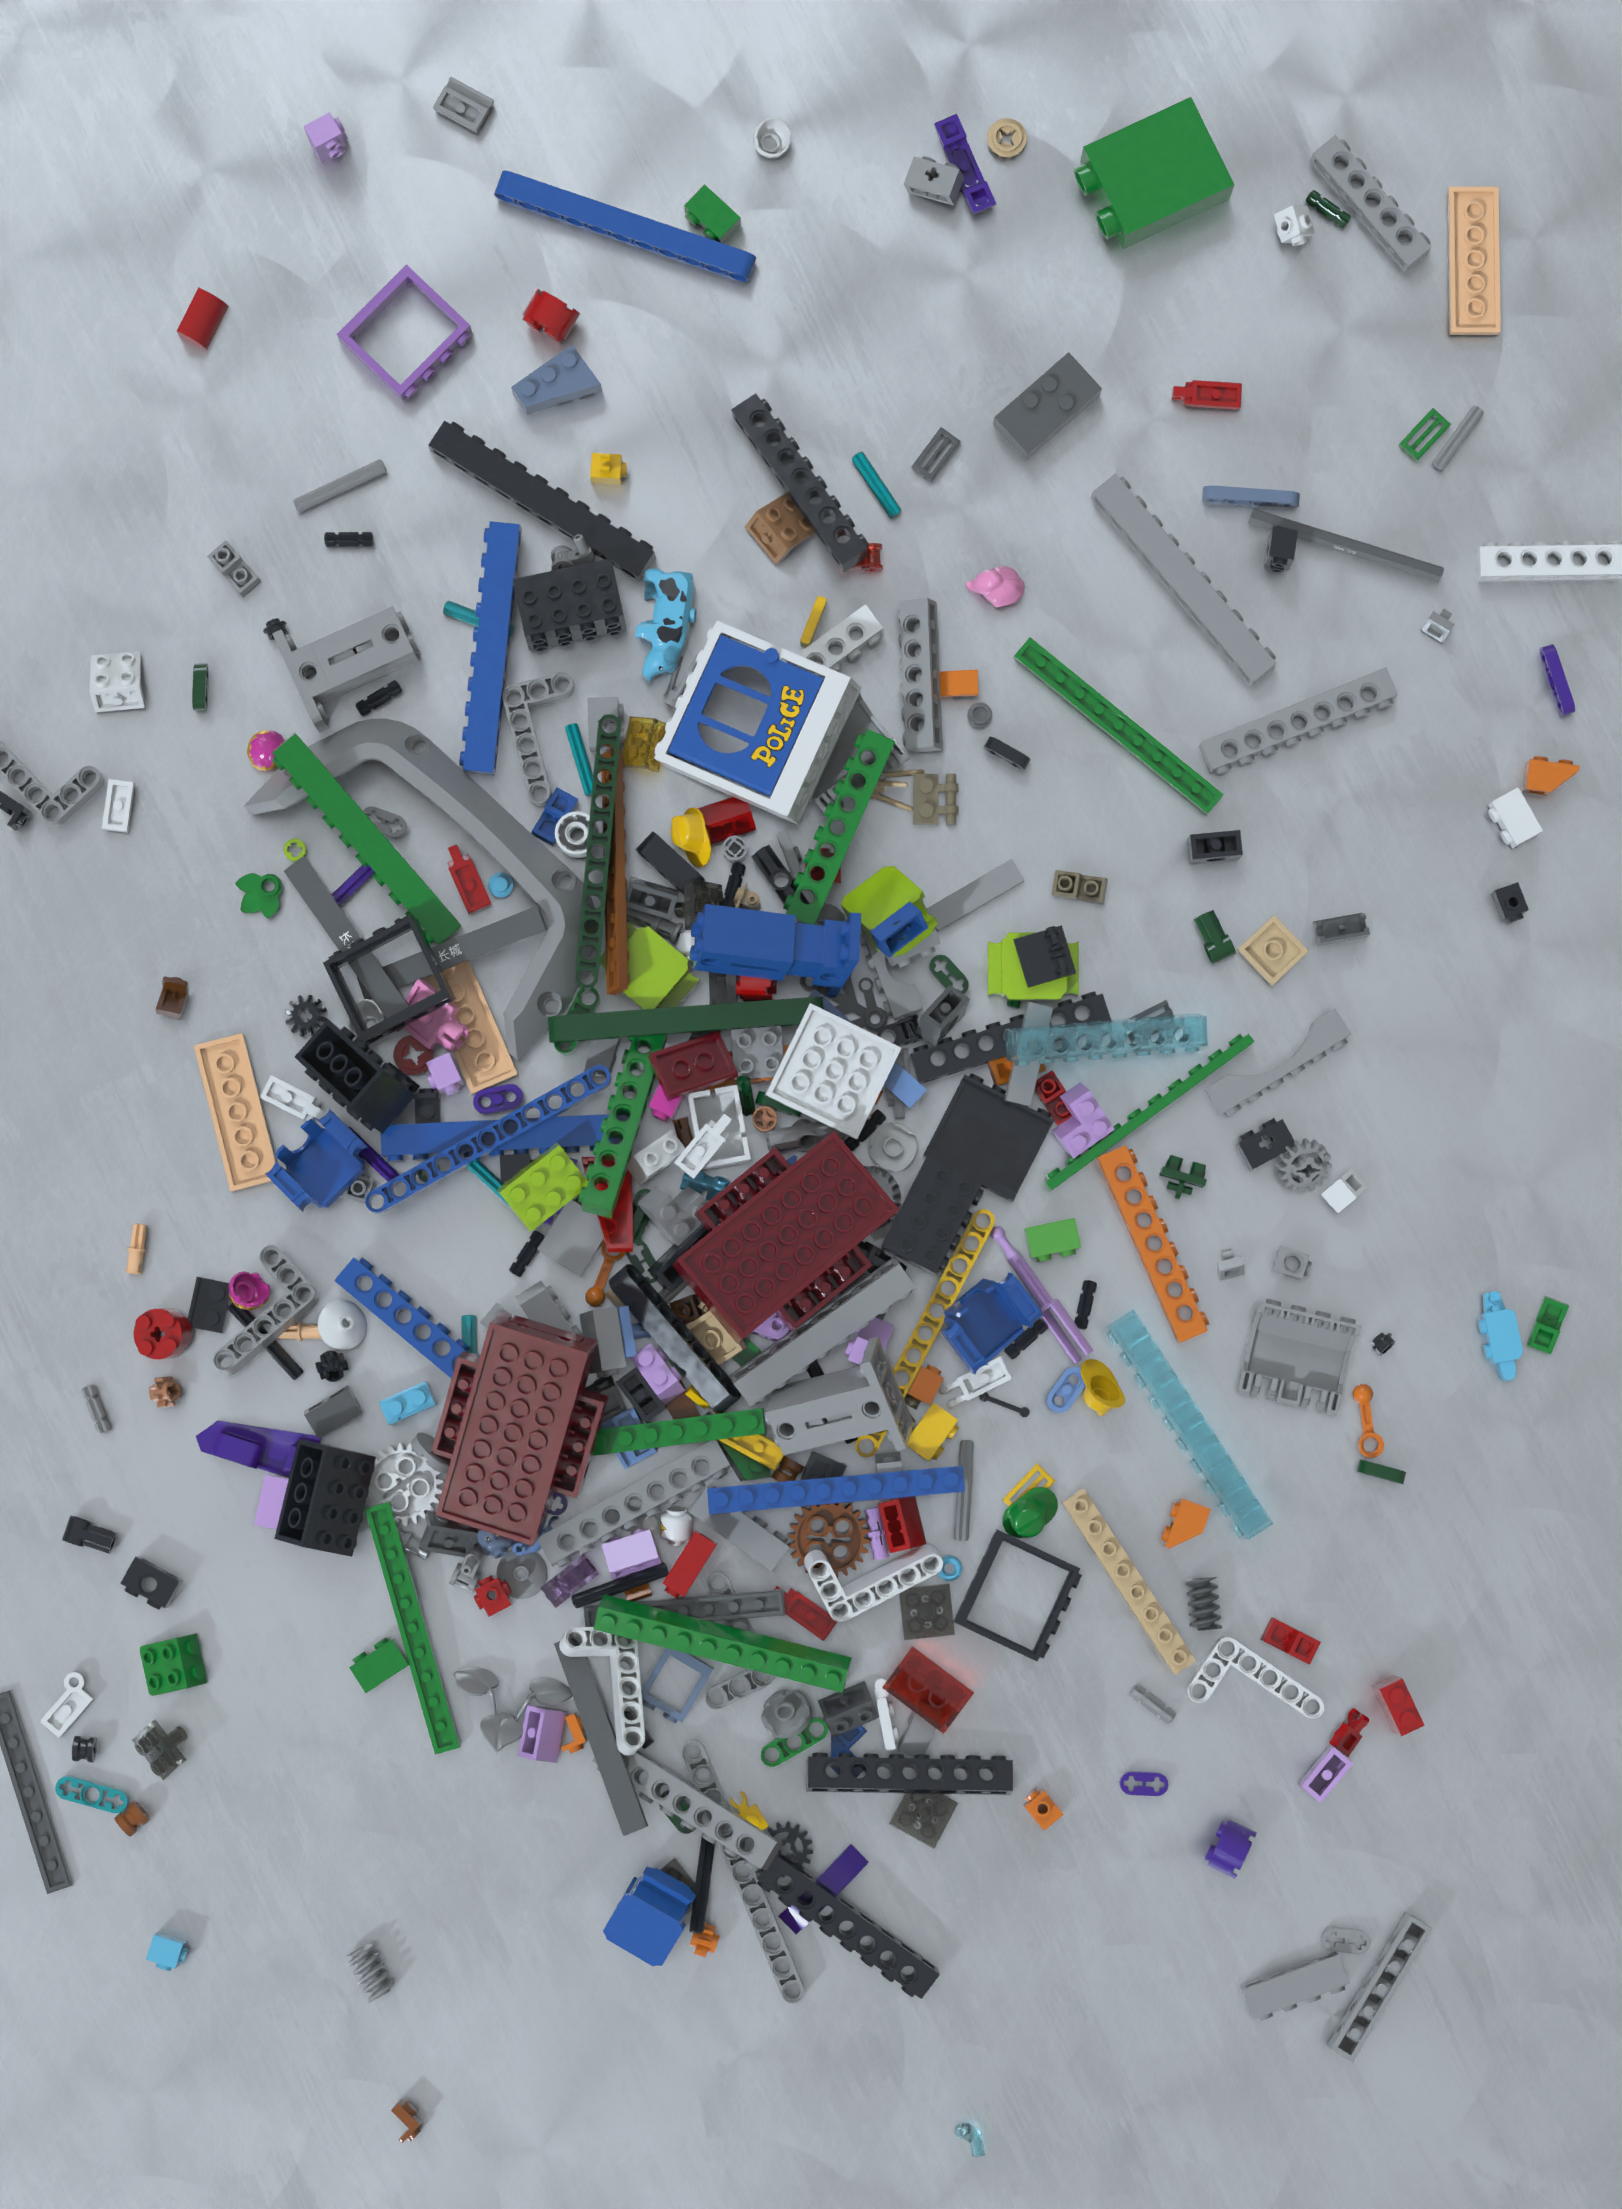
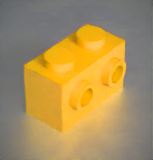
(931, 1432)

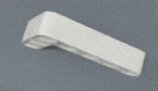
(870, 1582)
(1255, 1673)
(620, 1677)

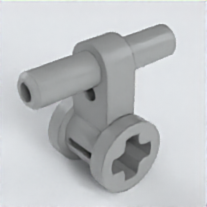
(570, 557)
(466, 1573)

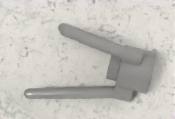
(673, 694)

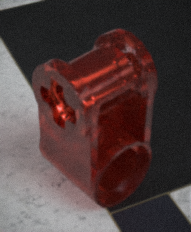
(866, 564)

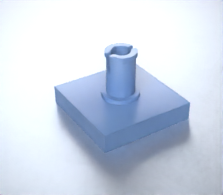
(629, 1331)

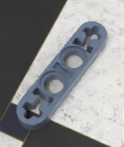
(1250, 496)

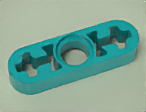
(112, 1792)

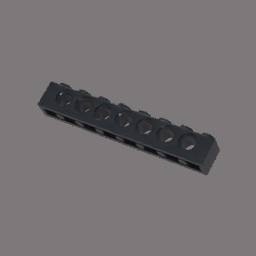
(844, 554)
(927, 1072)
(819, 1781)
(915, 1984)

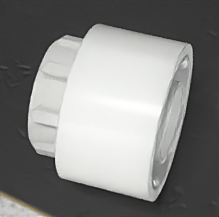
(563, 829)

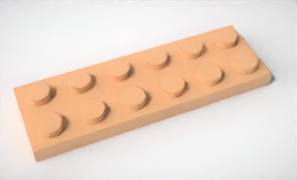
(1474, 261)
(484, 1054)
(236, 1111)

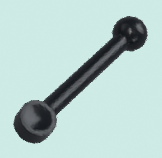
(1024, 1411)

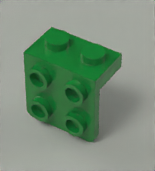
(173, 1665)

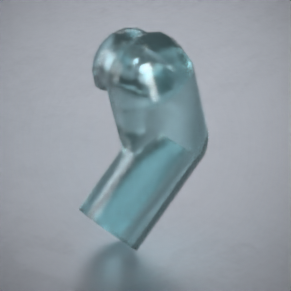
(973, 2136)

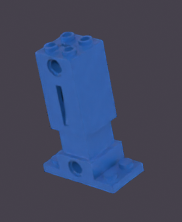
(775, 946)

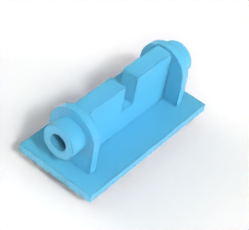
(711, 1184)

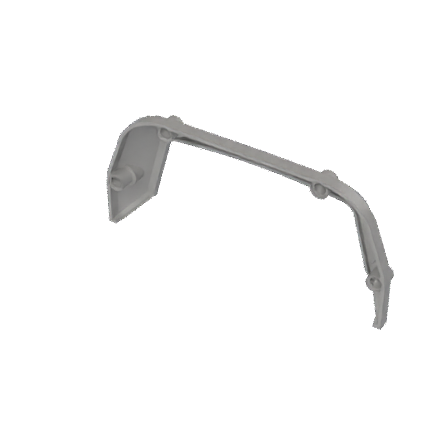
(509, 842)

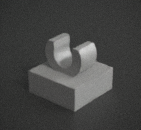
(1438, 625)
(1230, 1266)

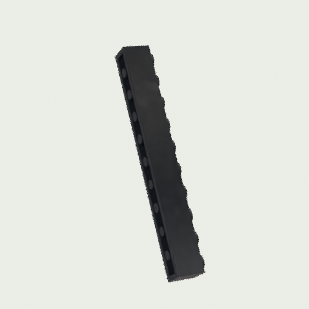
(541, 500)

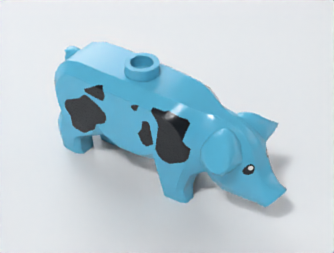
(671, 619)

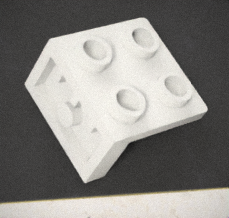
(116, 681)

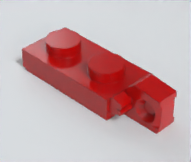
(1209, 394)
(467, 881)
(808, 1614)

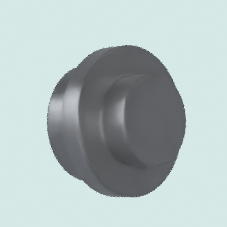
(979, 715)

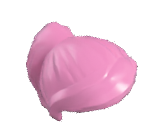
(999, 586)

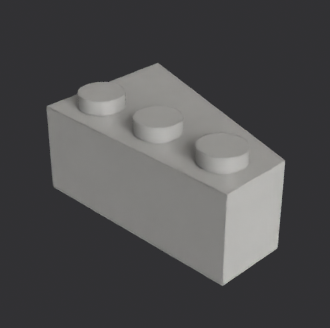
(540, 1306)

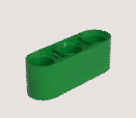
(579, 1008)
(786, 1752)

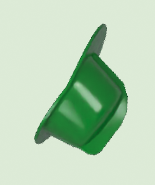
(1030, 1513)

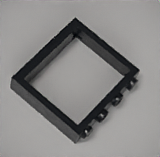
(399, 1020)
(1060, 1604)

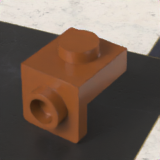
(407, 2114)

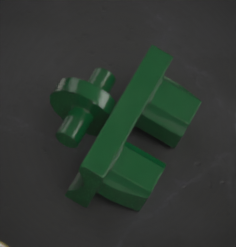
(1194, 1178)

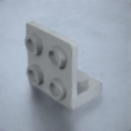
(757, 1051)

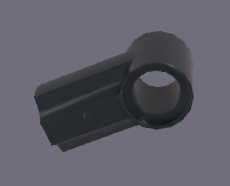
(83, 1533)

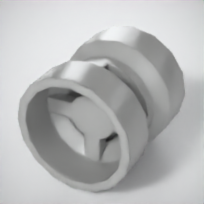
(734, 853)

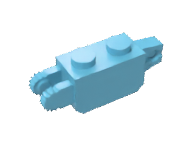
(1501, 1335)

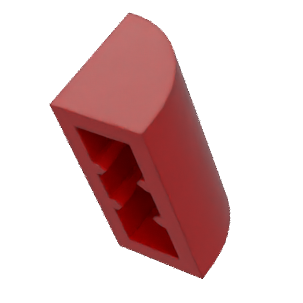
(202, 319)
(727, 819)
(902, 1524)

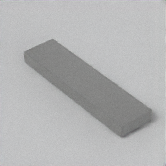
(975, 894)
(1024, 1078)

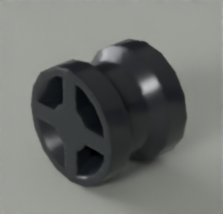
(84, 1749)

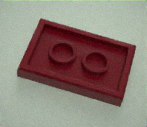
(693, 1065)

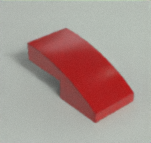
(1290, 1640)

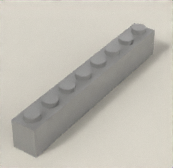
(822, 1332)

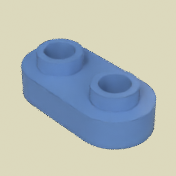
(1066, 1390)

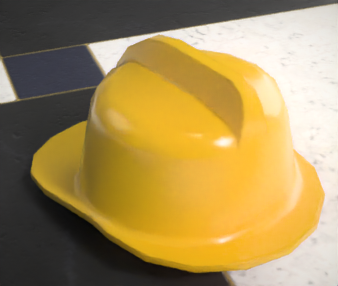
(690, 834)
(1101, 1387)

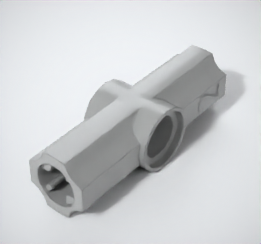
(801, 1135)

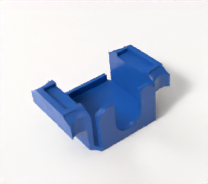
(322, 1165)
(988, 1319)
(650, 1916)

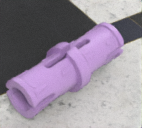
(876, 1533)

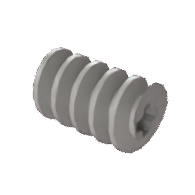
(370, 1971)

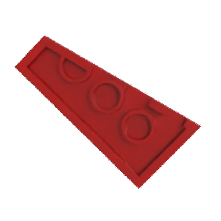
(618, 1230)

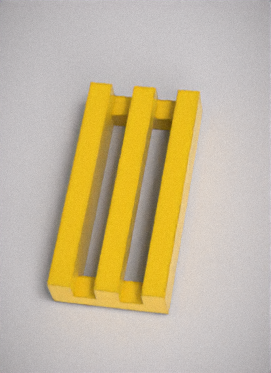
(813, 621)
(1043, 1474)

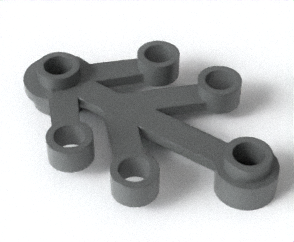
(849, 1003)

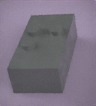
(1047, 406)

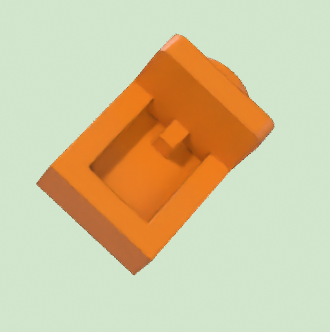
(577, 1730)

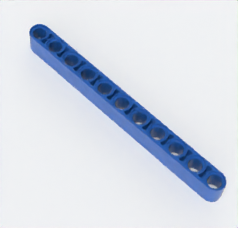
(625, 226)
(475, 1140)

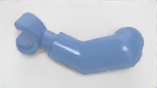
(521, 1548)

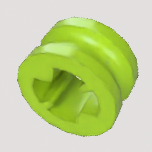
(300, 844)

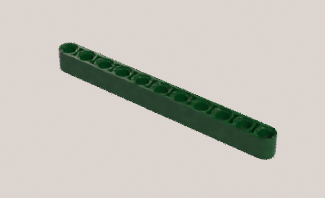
(602, 840)
(679, 1019)

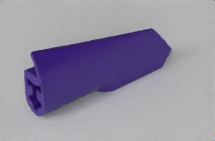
(252, 1445)

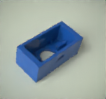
(889, 937)

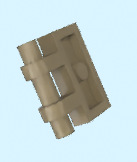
(926, 799)

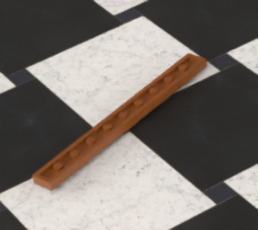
(615, 902)

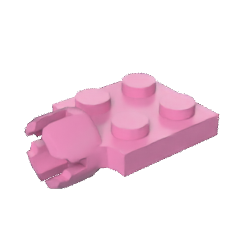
(438, 1026)

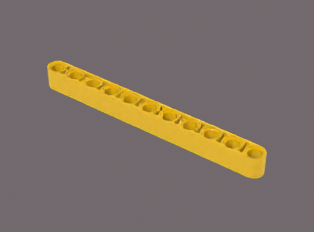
(927, 1320)

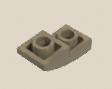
(1079, 887)

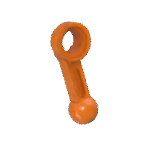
(595, 1295)
(1363, 1395)

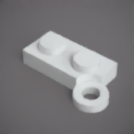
(68, 1707)

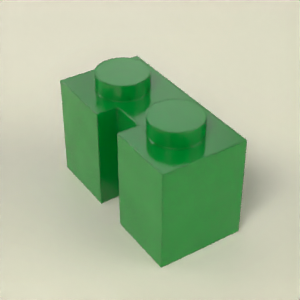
(712, 214)
(379, 1665)

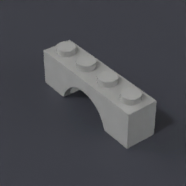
(900, 997)

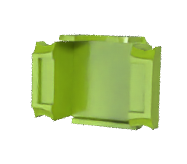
(882, 897)
(655, 970)
(1007, 977)

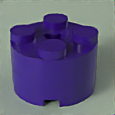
(1230, 1848)

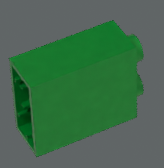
(1154, 174)

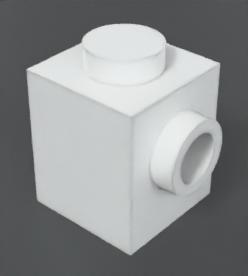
(1344, 1190)

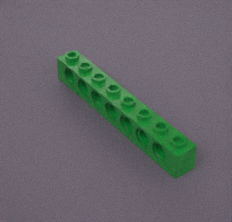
(880, 747)
(605, 1201)

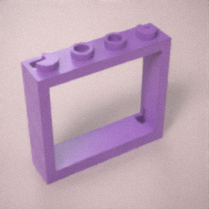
(376, 306)

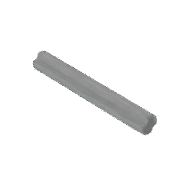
(339, 485)
(964, 1498)

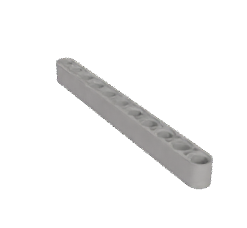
(744, 1883)

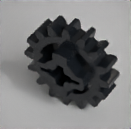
(791, 1838)

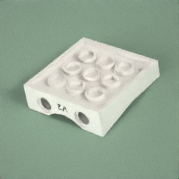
(833, 1071)

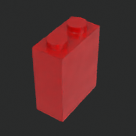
(689, 1564)
(1397, 1705)

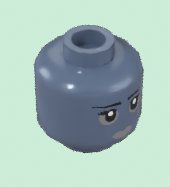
(493, 1544)

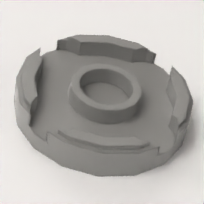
(422, 1445)
(786, 1713)

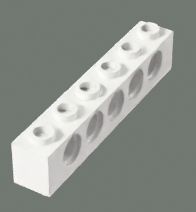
(1490, 570)

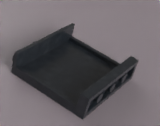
(989, 1136)

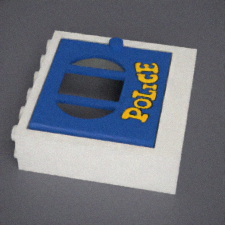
(793, 736)

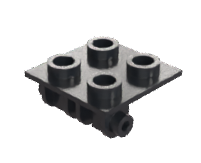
(1044, 956)

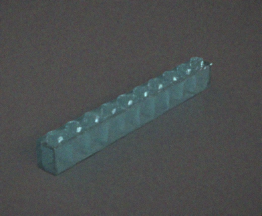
(1189, 1425)

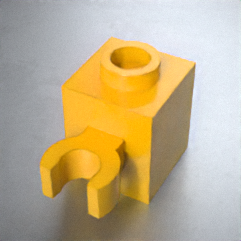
(607, 468)

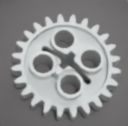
(415, 1503)

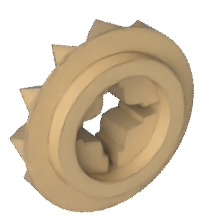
(1007, 127)

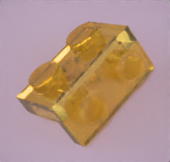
(641, 742)

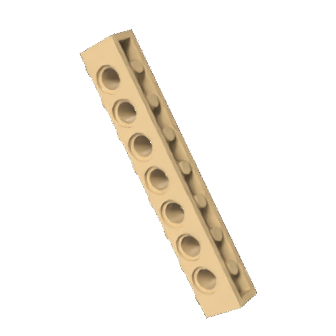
(1128, 1581)

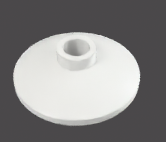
(331, 1326)

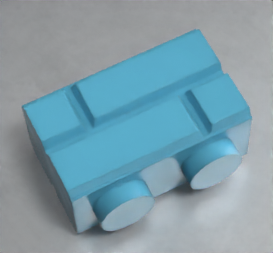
(408, 1403)

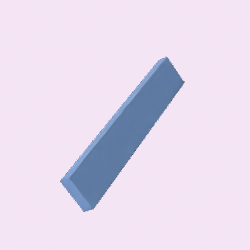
(899, 1080)

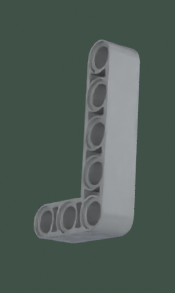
(527, 732)
(50, 801)
(270, 1316)
(747, 1675)

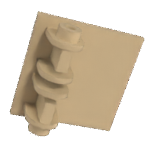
(747, 899)

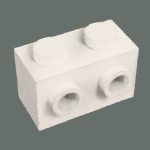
(1514, 818)

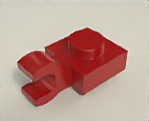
(1348, 1735)

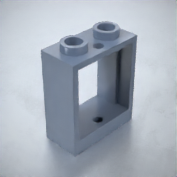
(691, 1661)

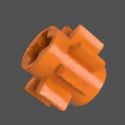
(706, 1941)

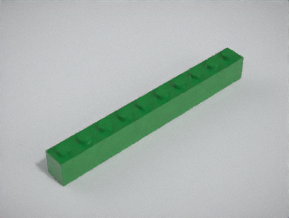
(365, 837)
(722, 1643)

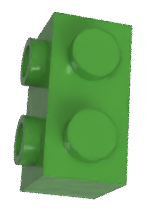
(1052, 1239)

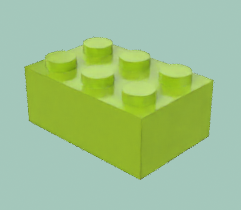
(543, 1187)

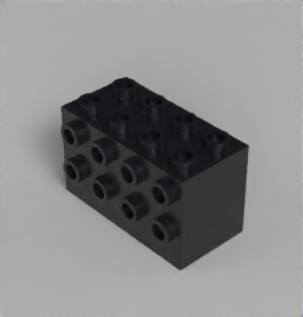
(569, 605)
(355, 1076)
(932, 1216)
(325, 1498)

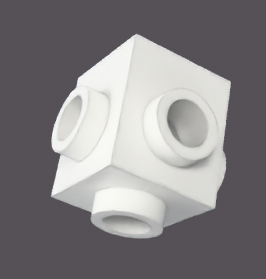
(1294, 225)

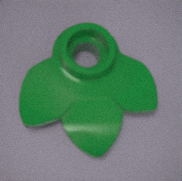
(256, 895)

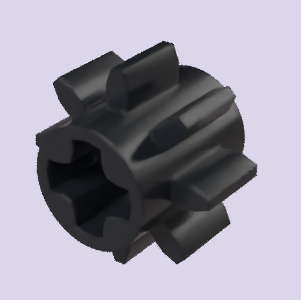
(331, 1366)

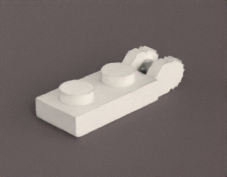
(985, 1379)
(885, 1711)

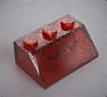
(928, 1689)

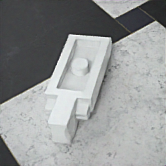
(292, 1099)
(704, 1146)

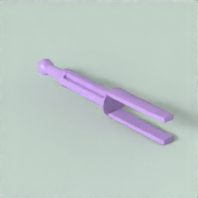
(1043, 1299)

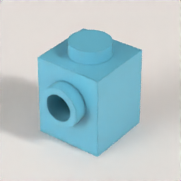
(167, 1951)

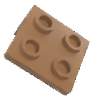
(779, 527)

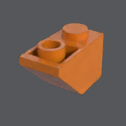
(1544, 776)
(1187, 1522)

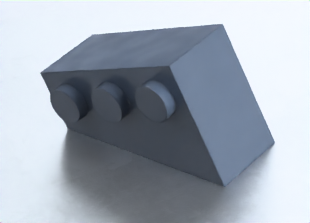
(555, 382)

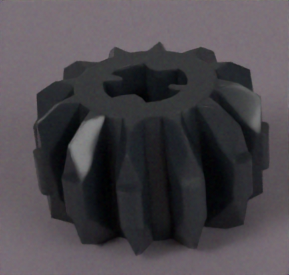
(301, 1008)

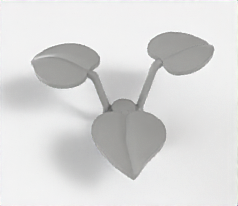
(502, 1728)

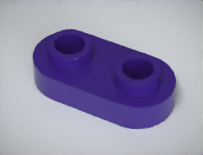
(498, 1099)

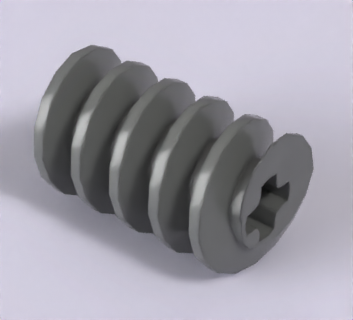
(1203, 1604)

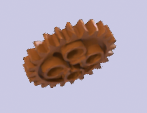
(831, 1515)

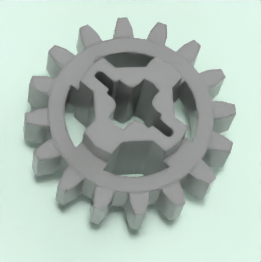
(1304, 1165)

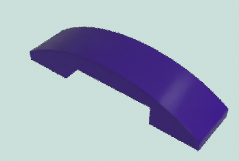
(959, 153)
(835, 1877)

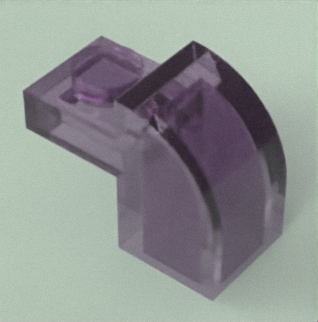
(569, 1581)

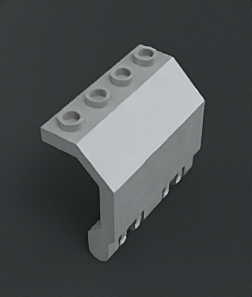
(857, 722)
(1299, 1353)

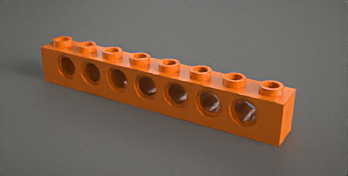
(1150, 1258)

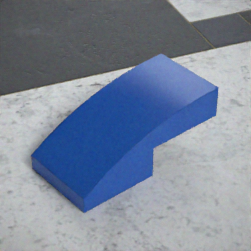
(557, 806)

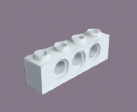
(839, 635)

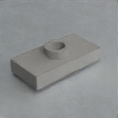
(791, 854)

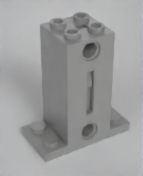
(347, 659)
(841, 1406)

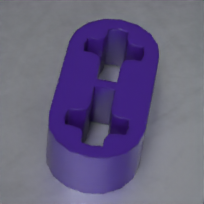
(1144, 1777)

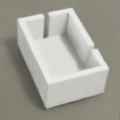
(708, 1108)

